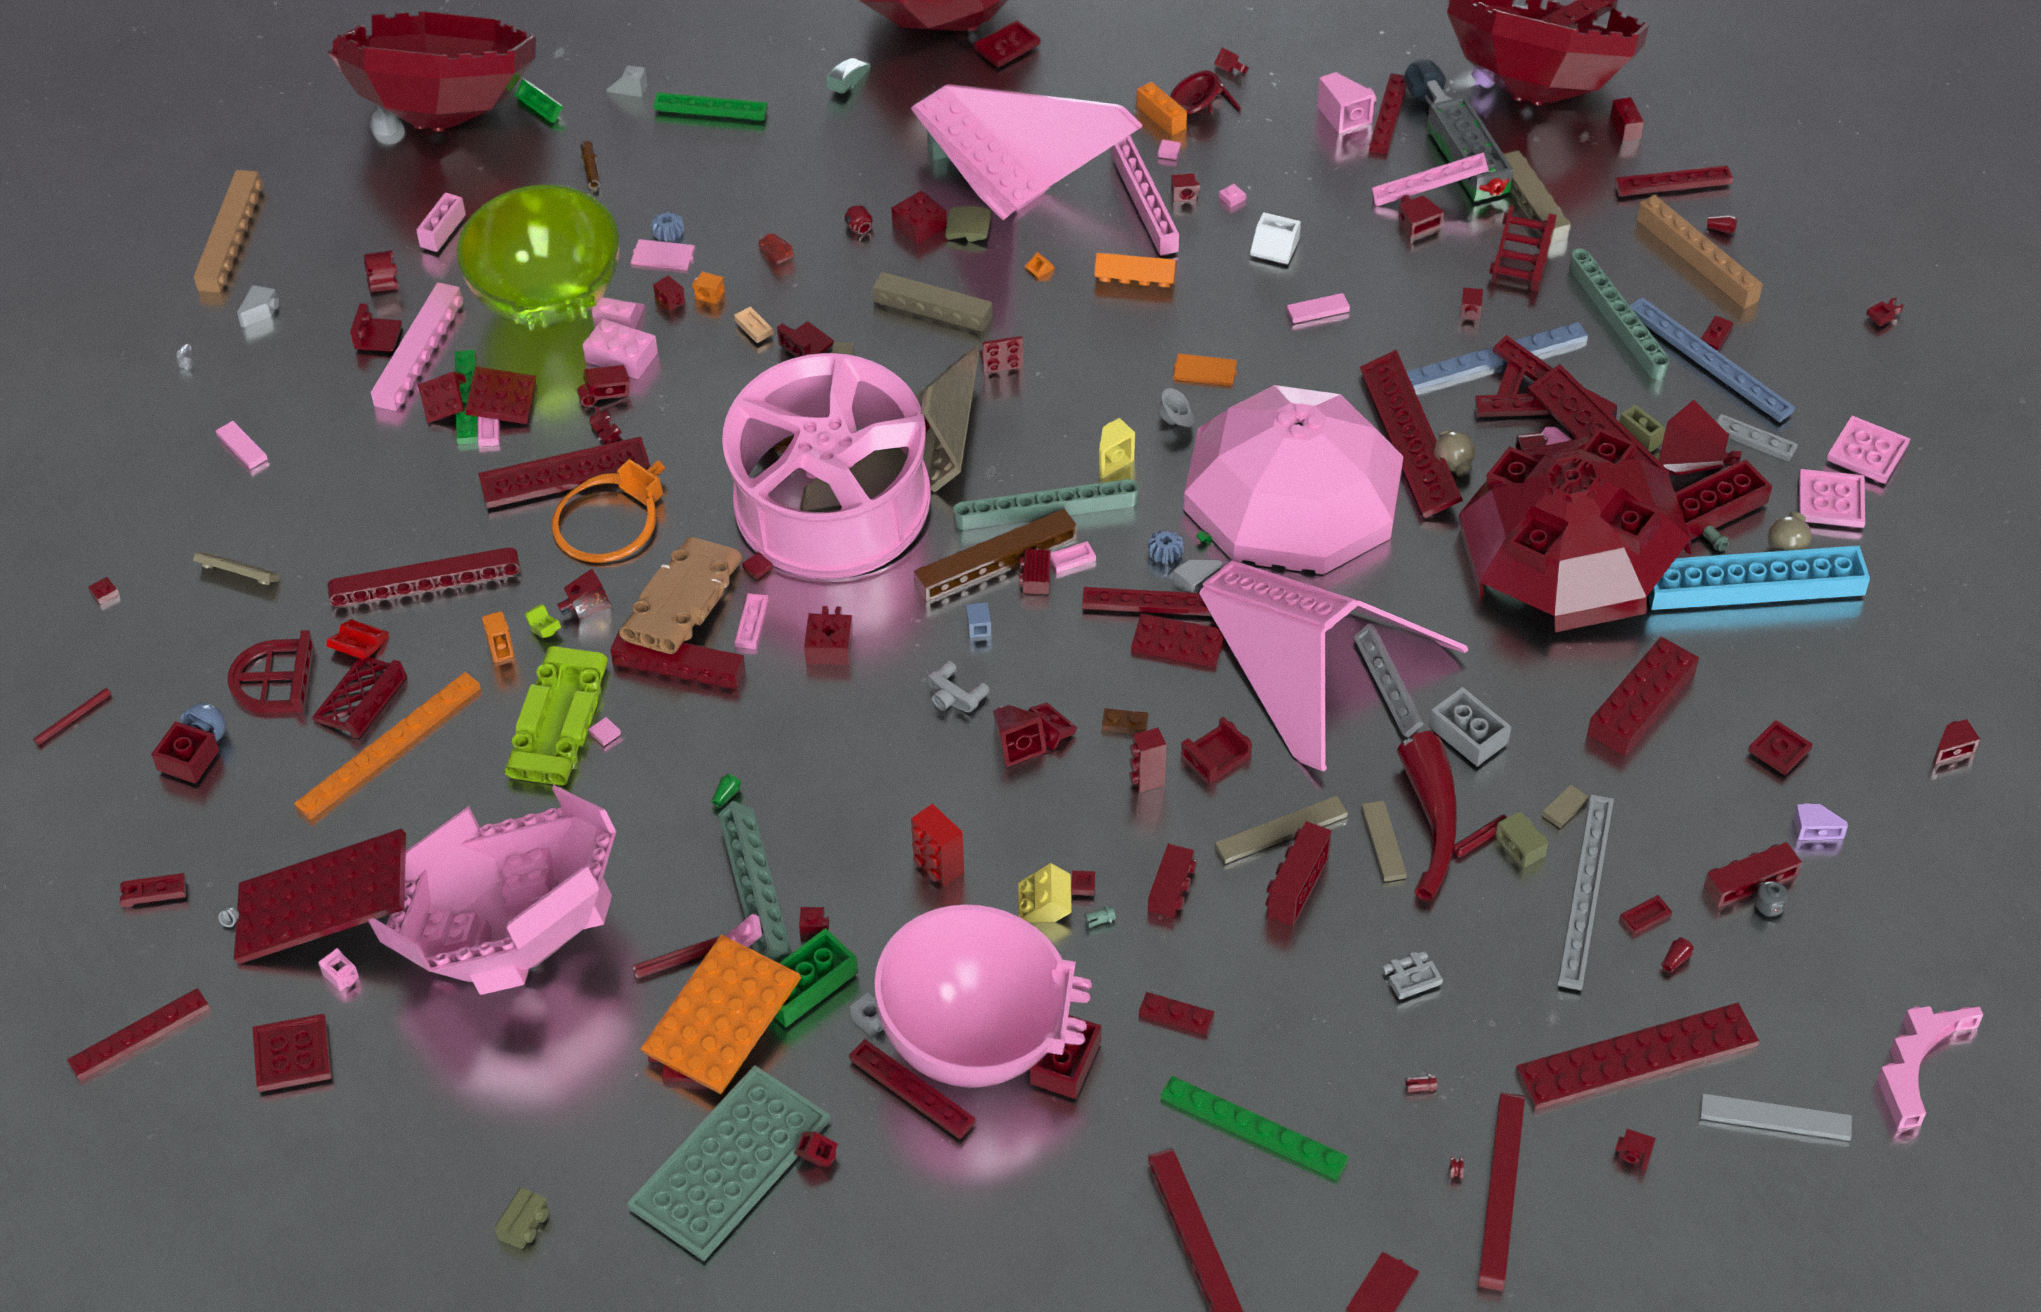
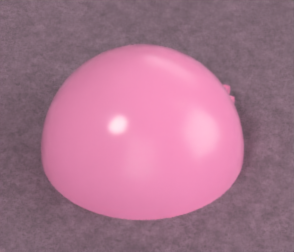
(976, 995)

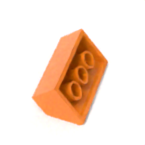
(1135, 268)

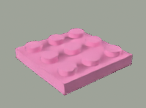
(1868, 449)
(1832, 498)

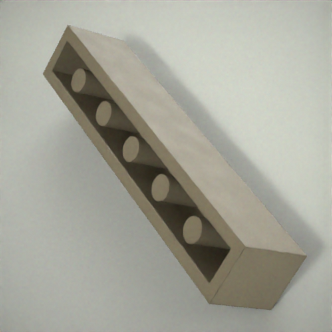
(1534, 197)
(932, 301)

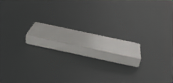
(1758, 438)

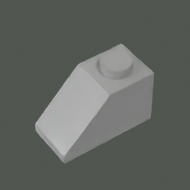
(628, 81)
(257, 305)
(1191, 574)

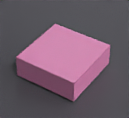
(1169, 149)
(604, 731)

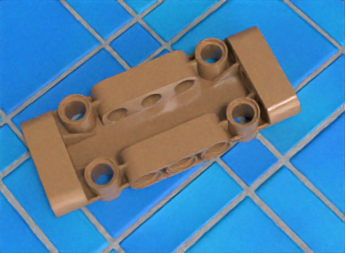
(680, 595)

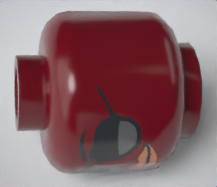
(858, 219)

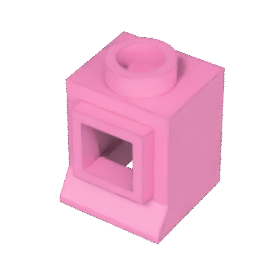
(345, 976)

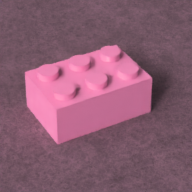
(620, 345)

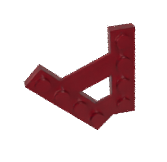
(1507, 401)

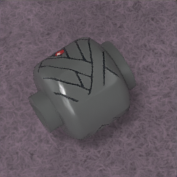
(1772, 898)

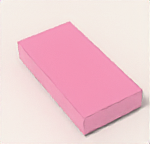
(488, 432)
(1072, 557)

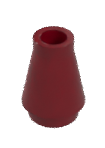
(1722, 223)
(1677, 954)

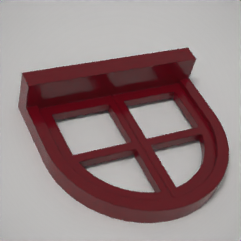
(299, 676)

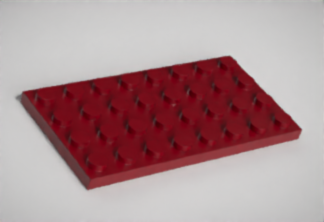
(320, 896)

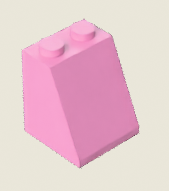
(1345, 102)

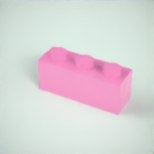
(441, 222)

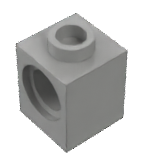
(861, 1009)

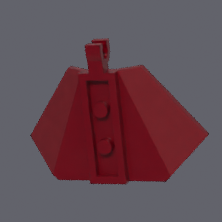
(1695, 442)

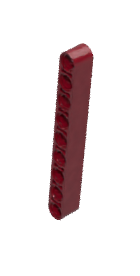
(423, 577)
(1501, 1192)
(1193, 1232)

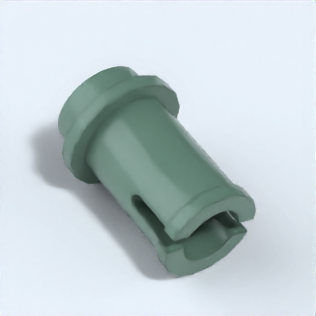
(1719, 542)
(1100, 916)

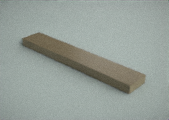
(1279, 829)

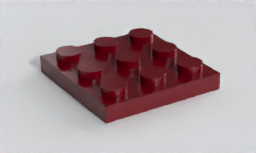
(501, 395)
(291, 1052)

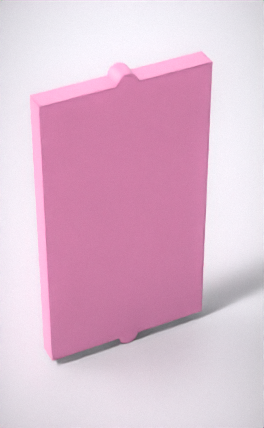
(663, 254)

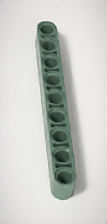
(1619, 314)
(1042, 503)

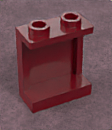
(1217, 751)

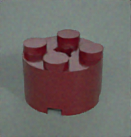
(380, 271)

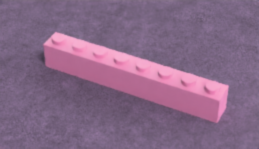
(1145, 196)
(416, 347)

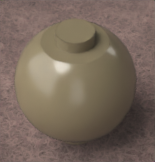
(1457, 450)
(1789, 533)

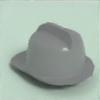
(386, 126)
(1175, 408)

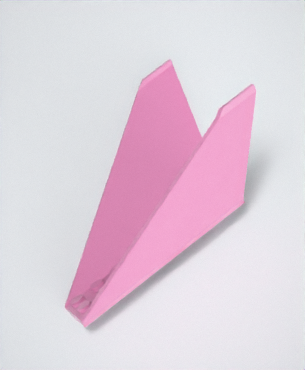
(1019, 142)
(1280, 643)

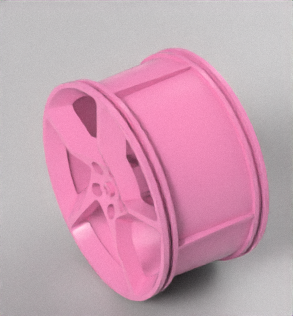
(822, 404)

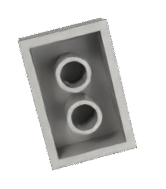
(1469, 726)

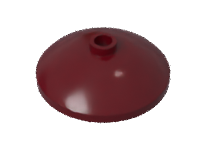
(1196, 91)

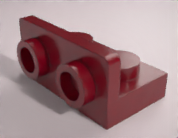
(1054, 724)

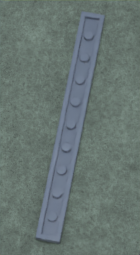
(1486, 359)
(1712, 360)

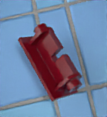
(602, 421)

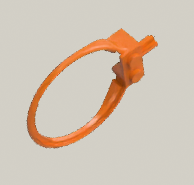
(635, 481)

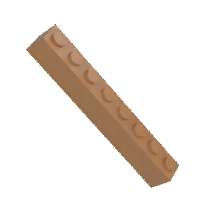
(228, 231)
(1699, 252)

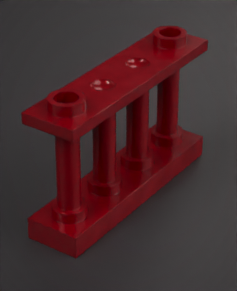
(1542, 243)

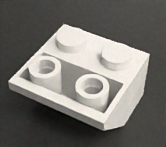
(1275, 238)

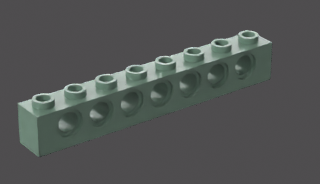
(754, 879)

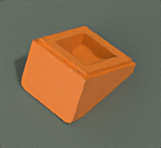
(1039, 265)

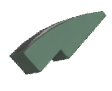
(846, 75)

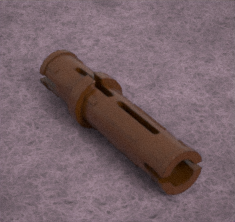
(589, 160)

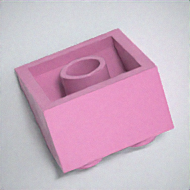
(617, 311)

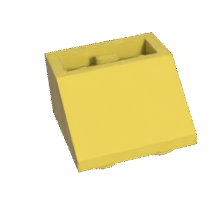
(1045, 895)

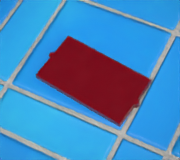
(1383, 1286)

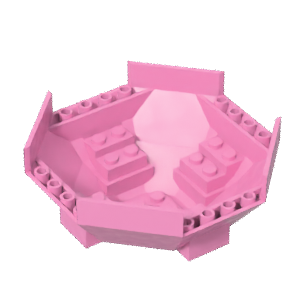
(502, 893)

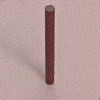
(72, 716)

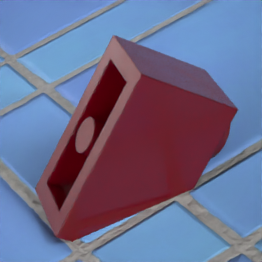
(1957, 741)

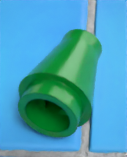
(726, 789)

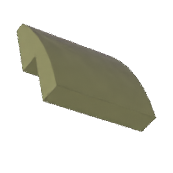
(968, 222)

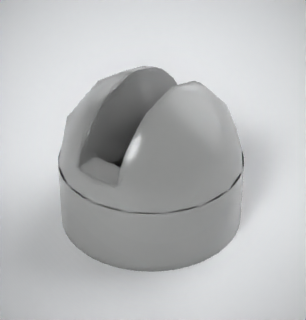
(228, 916)

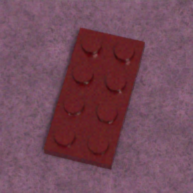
(1177, 640)

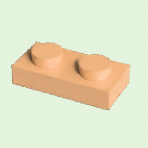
(753, 324)

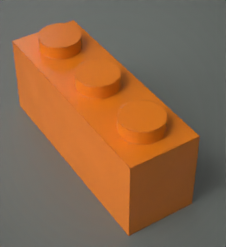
(1161, 108)

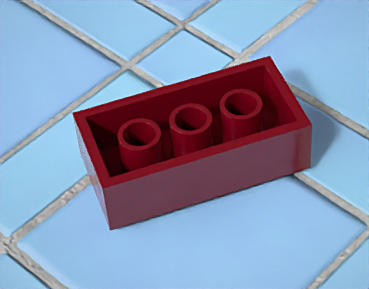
(1298, 873)

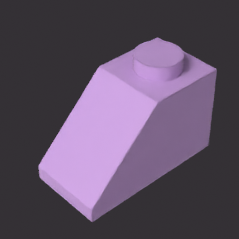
(1818, 823)

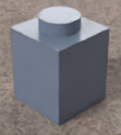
(978, 620)

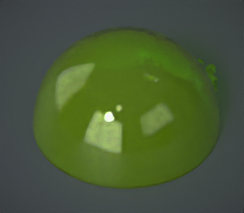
(539, 254)

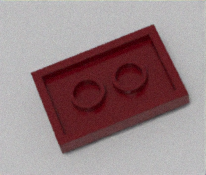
(1007, 43)

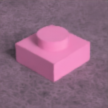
(1232, 195)

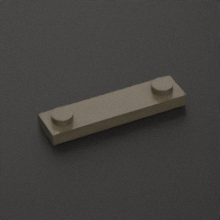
(211, 560)

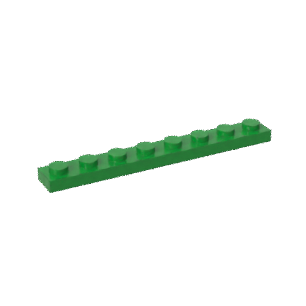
(1254, 1127)

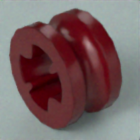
(1456, 1167)

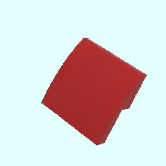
(357, 639)

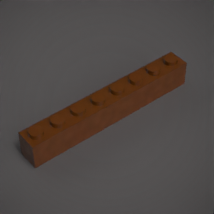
(993, 555)

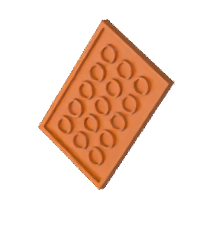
(720, 1013)

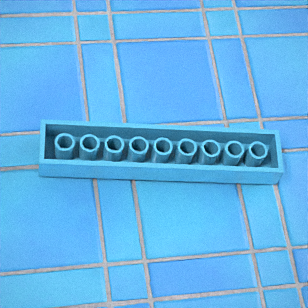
(1761, 578)

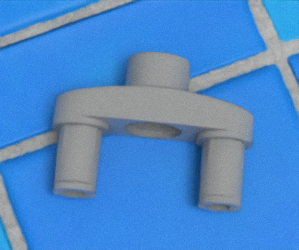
(949, 694)

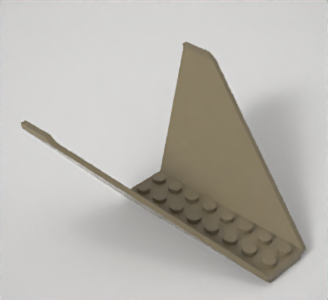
(947, 409)

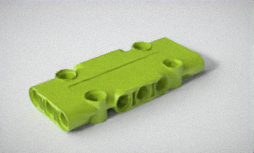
(556, 716)

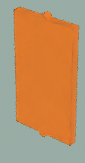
(1205, 369)

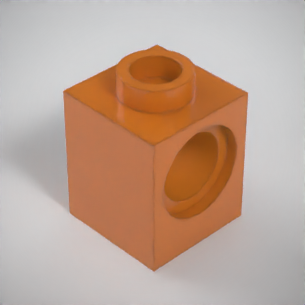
(708, 287)

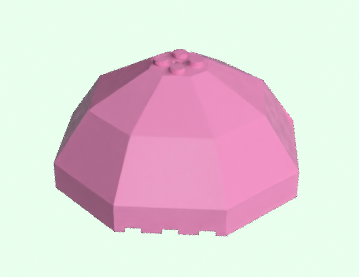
(1291, 489)

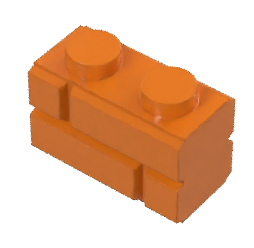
(498, 637)

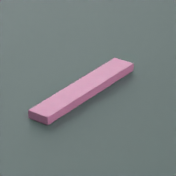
(1430, 179)

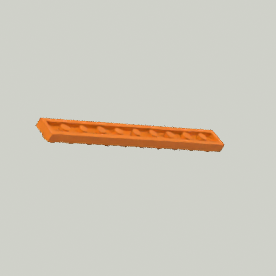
(387, 746)

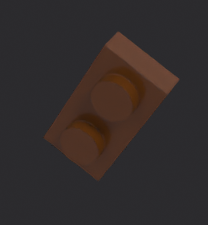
(1124, 721)

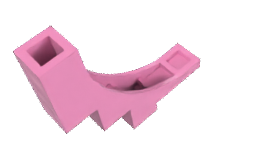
(1900, 1079)

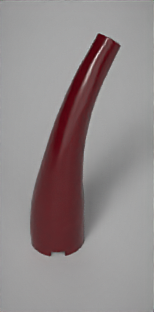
(1433, 782)

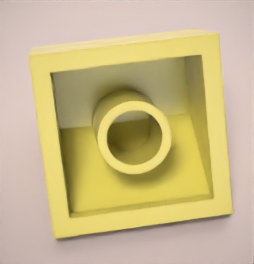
(1115, 447)

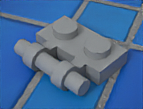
(1415, 979)

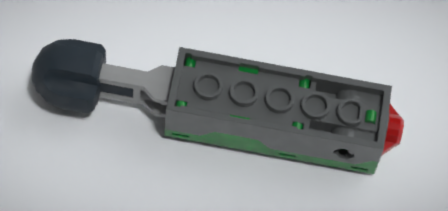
(1459, 130)

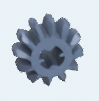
(667, 226)
(1165, 546)

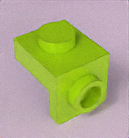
(541, 622)

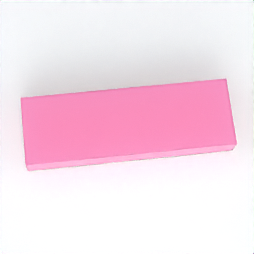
(1317, 308)
(241, 444)
(751, 621)

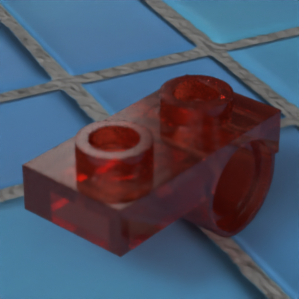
(777, 248)

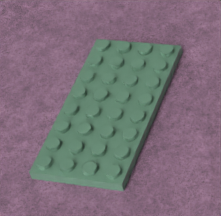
(727, 1163)

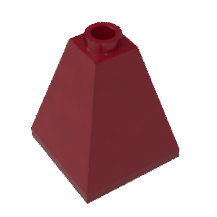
(1019, 734)

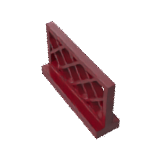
(371, 700)

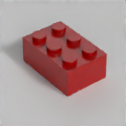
(937, 845)

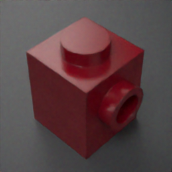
(812, 922)

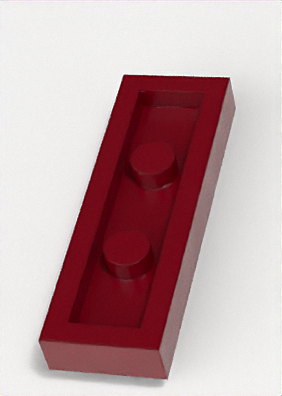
(1176, 1013)

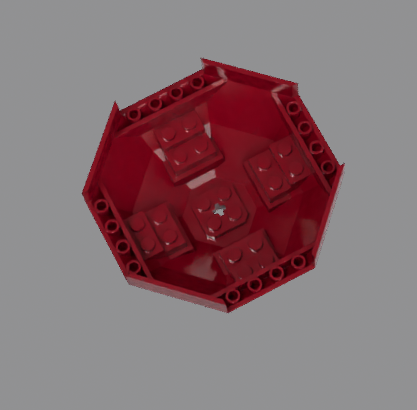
(1575, 529)

